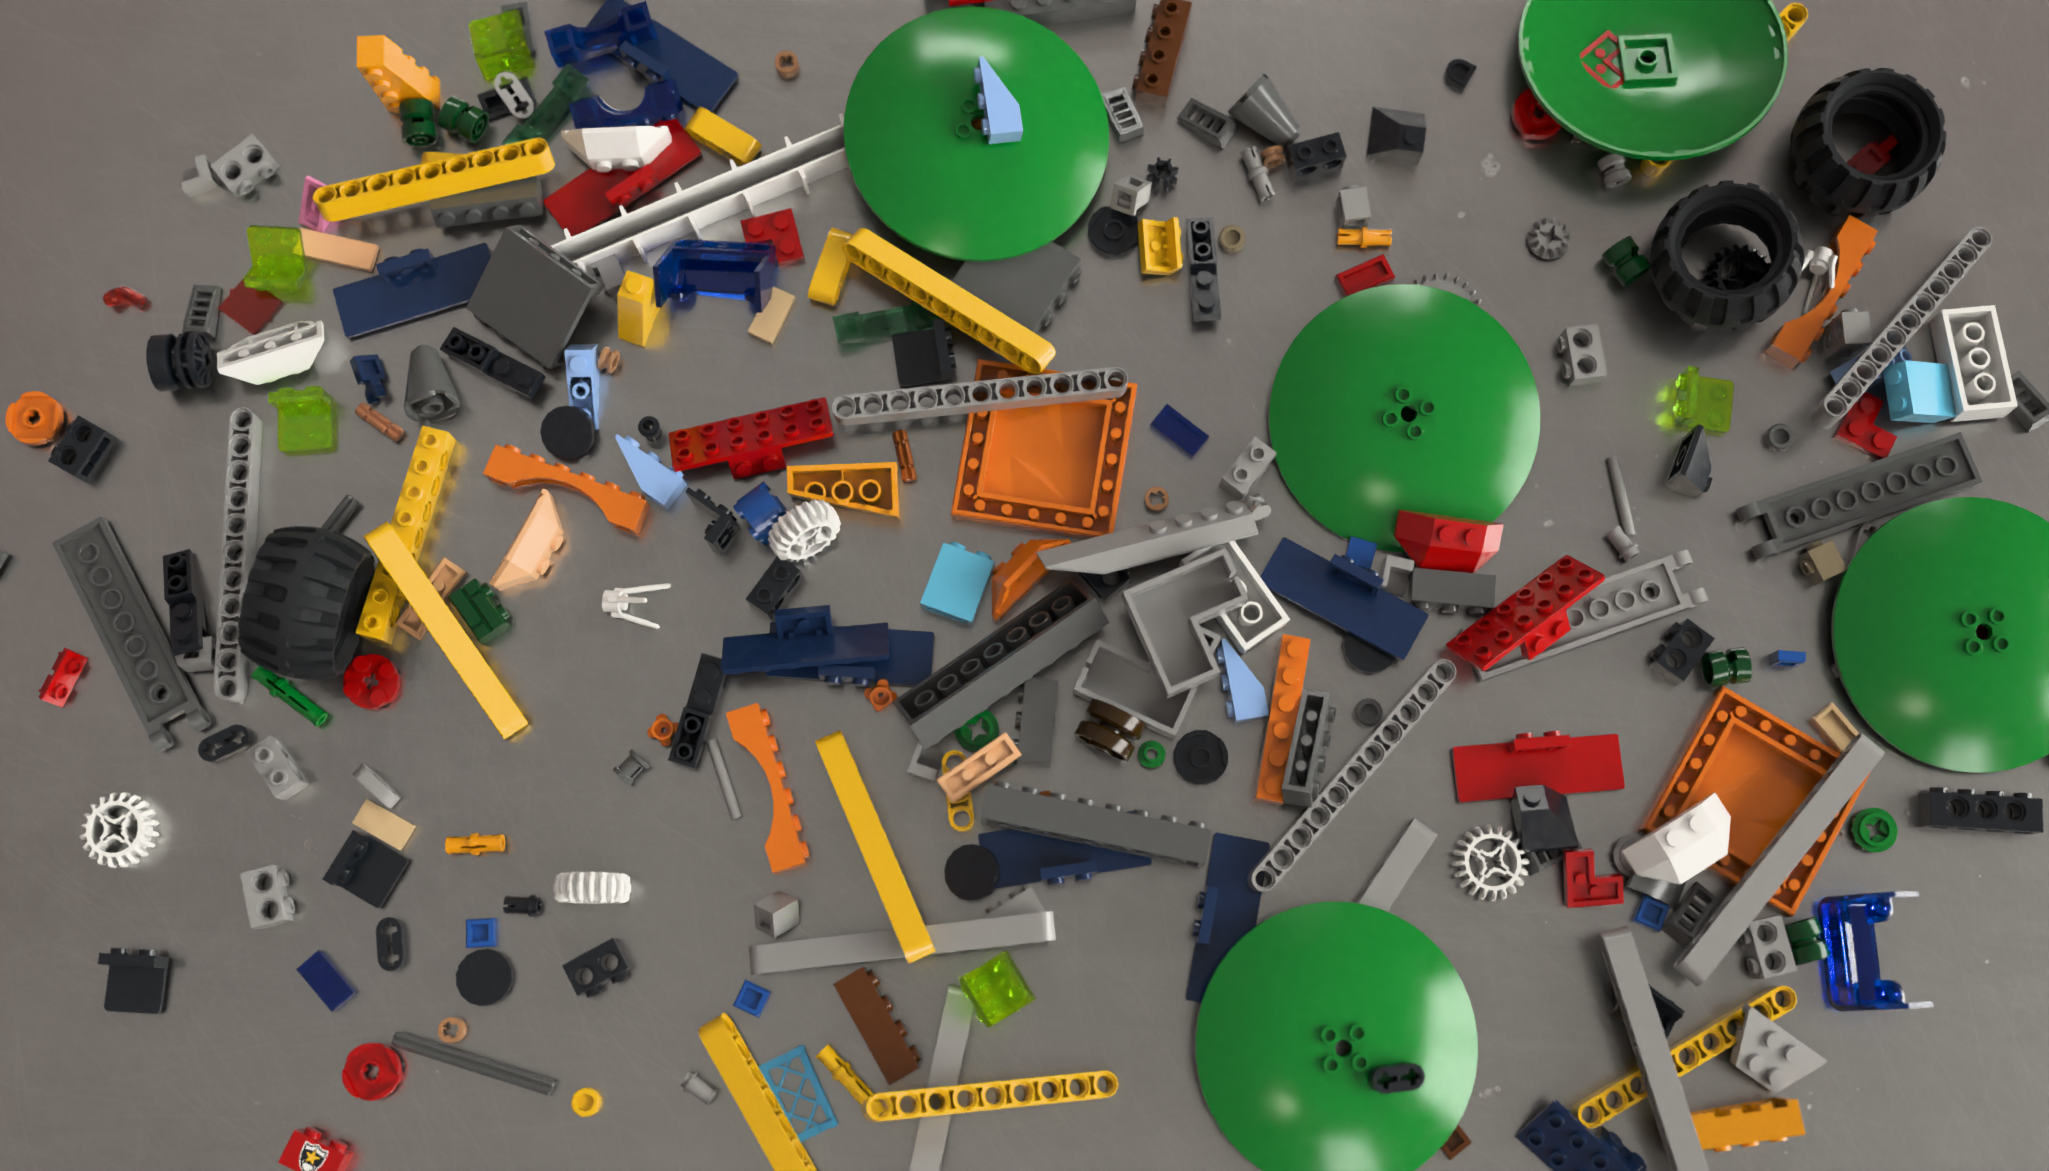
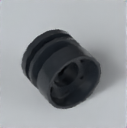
(179, 361)

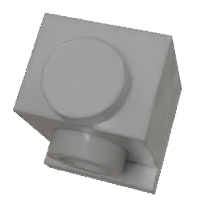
(1130, 194)
(610, 274)
(201, 659)

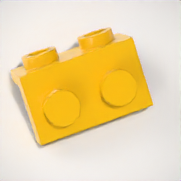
(1160, 246)

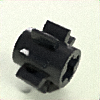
(1157, 169)

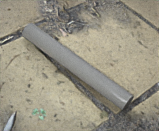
(1621, 496)
(723, 779)

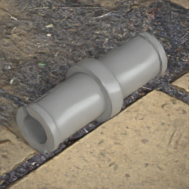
(1258, 173)

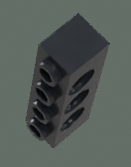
(2025, 819)

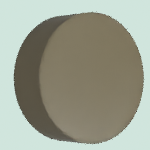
(1231, 239)

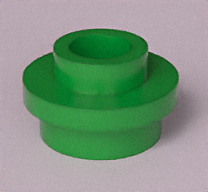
(1151, 763)

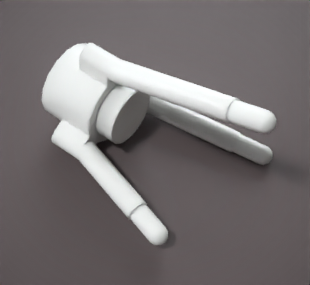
(1819, 261)
(618, 600)

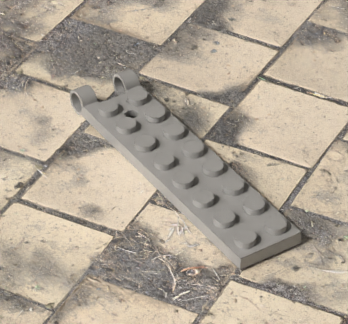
(1615, 607)

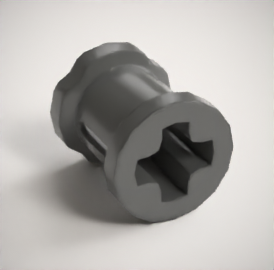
(631, 767)

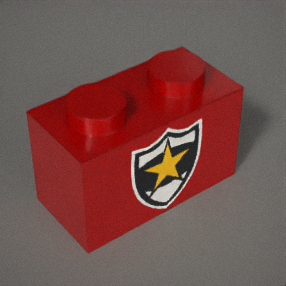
(311, 1152)

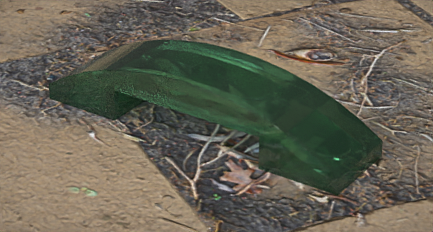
(553, 109)
(882, 324)

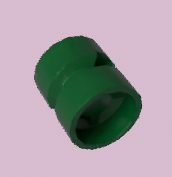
(459, 117)
(418, 123)
(1626, 261)
(1732, 667)
(1806, 941)

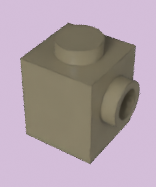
(1821, 562)

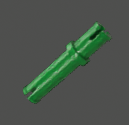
(290, 696)

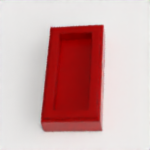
(1365, 276)

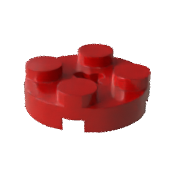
(1529, 125)
(364, 667)
(357, 1065)

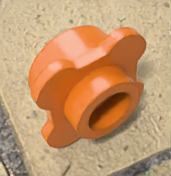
(888, 697)
(663, 722)

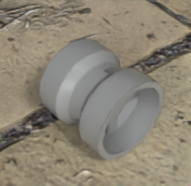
(1614, 170)

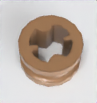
(787, 71)
(1273, 156)
(608, 360)
(1155, 491)
(450, 1038)

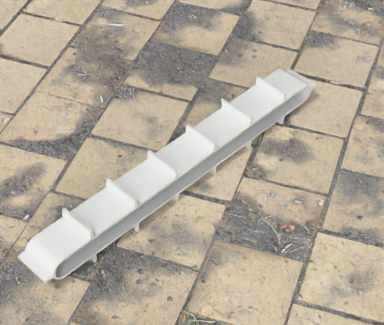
(705, 192)

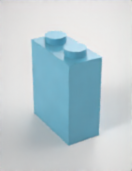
(1919, 392)
(958, 583)

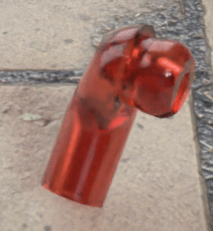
(123, 295)

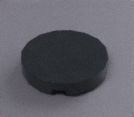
(1112, 232)
(567, 432)
(1365, 656)
(1200, 757)
(972, 872)
(484, 977)

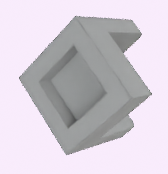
(199, 179)
(1395, 574)
(926, 763)
(776, 914)

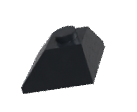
(1396, 135)
(1691, 465)
(1542, 819)

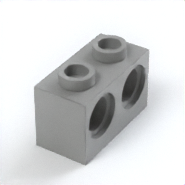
(241, 160)
(1847, 334)
(1590, 355)
(1247, 468)
(277, 768)
(259, 900)
(1775, 944)

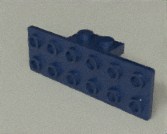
(698, 75)
(410, 288)
(1344, 597)
(804, 640)
(907, 663)
(1038, 858)
(1226, 906)
(1570, 1146)

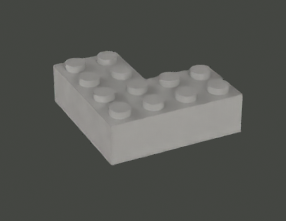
(1169, 615)
(1134, 687)

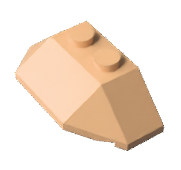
(532, 545)

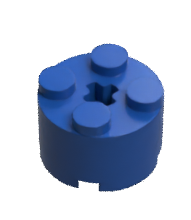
(760, 511)

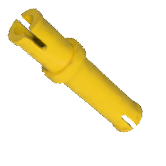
(845, 1075)

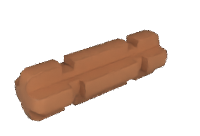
(379, 421)

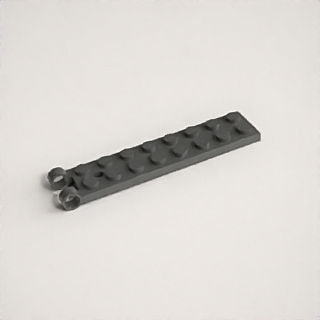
(1863, 494)
(129, 630)

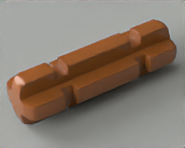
(904, 455)

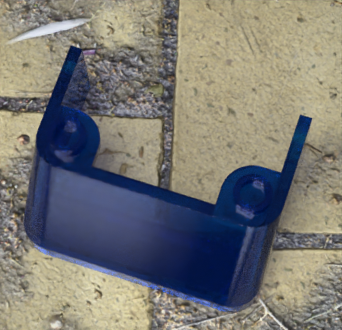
(715, 268)
(1853, 966)

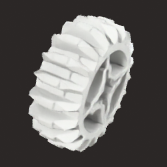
(804, 531)
(101, 843)
(1500, 869)
(592, 887)

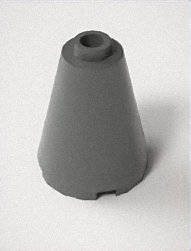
(1266, 113)
(429, 387)

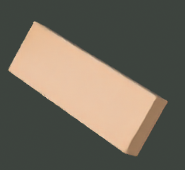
(339, 250)
(445, 580)
(978, 767)

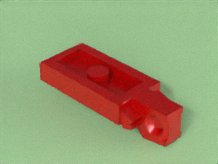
(1873, 156)

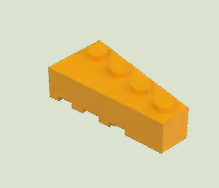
(393, 74)
(855, 486)
(1748, 1123)

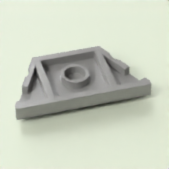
(1771, 1053)

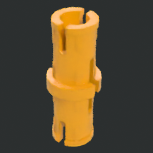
(1364, 237)
(475, 844)

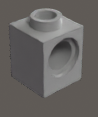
(1353, 207)

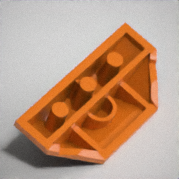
(1019, 575)

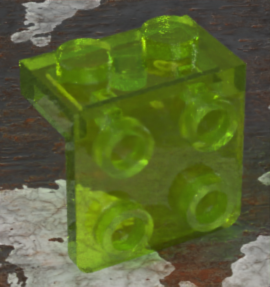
(500, 44)
(276, 258)
(1703, 401)
(303, 419)
(996, 989)

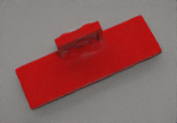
(597, 194)
(753, 440)
(1529, 617)
(1553, 760)

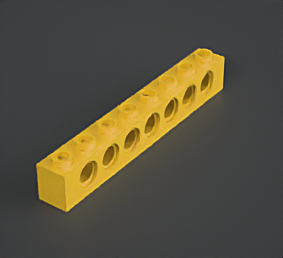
(411, 524)

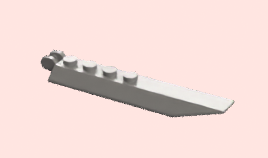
(1160, 538)

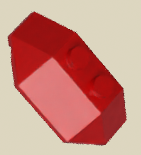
(1447, 541)

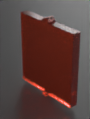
(250, 307)

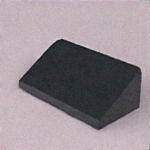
(495, 106)

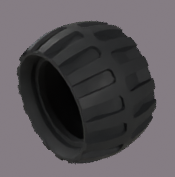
(1896, 103)
(1730, 205)
(305, 602)

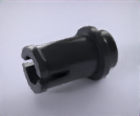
(644, 428)
(523, 905)

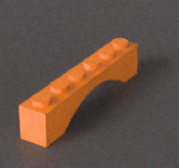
(1793, 338)
(517, 470)
(1282, 718)
(783, 843)

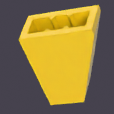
(636, 308)

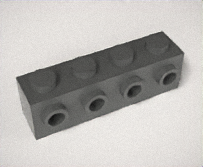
(490, 203)
(1307, 748)

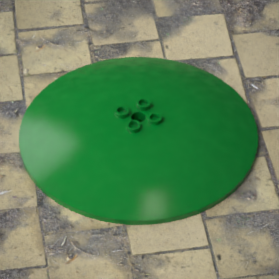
(1708, 83)
(937, 174)
(1343, 400)
(1912, 644)
(1285, 1004)

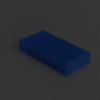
(1179, 431)
(326, 981)

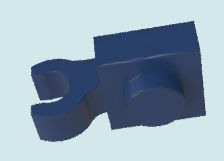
(370, 372)

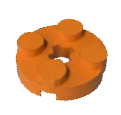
(43, 431)

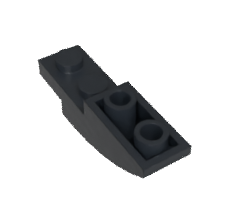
(1202, 269)
(492, 363)
(184, 601)
(699, 712)

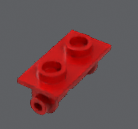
(67, 671)

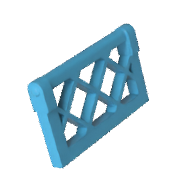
(810, 1074)

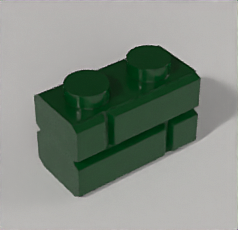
(480, 611)

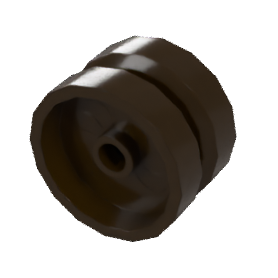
(1110, 730)

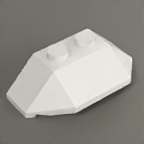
(617, 146)
(273, 353)
(1683, 843)

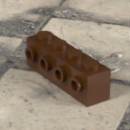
(1162, 51)
(877, 1025)

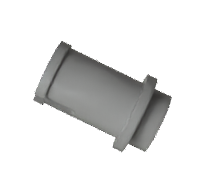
(1622, 543)
(698, 1087)

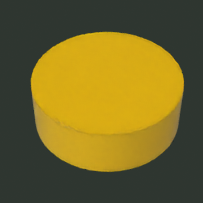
(586, 1102)

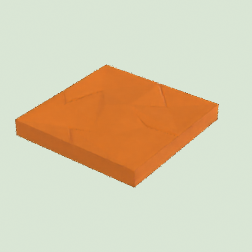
(1045, 464)
(1761, 777)

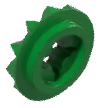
(989, 725)
(1885, 825)

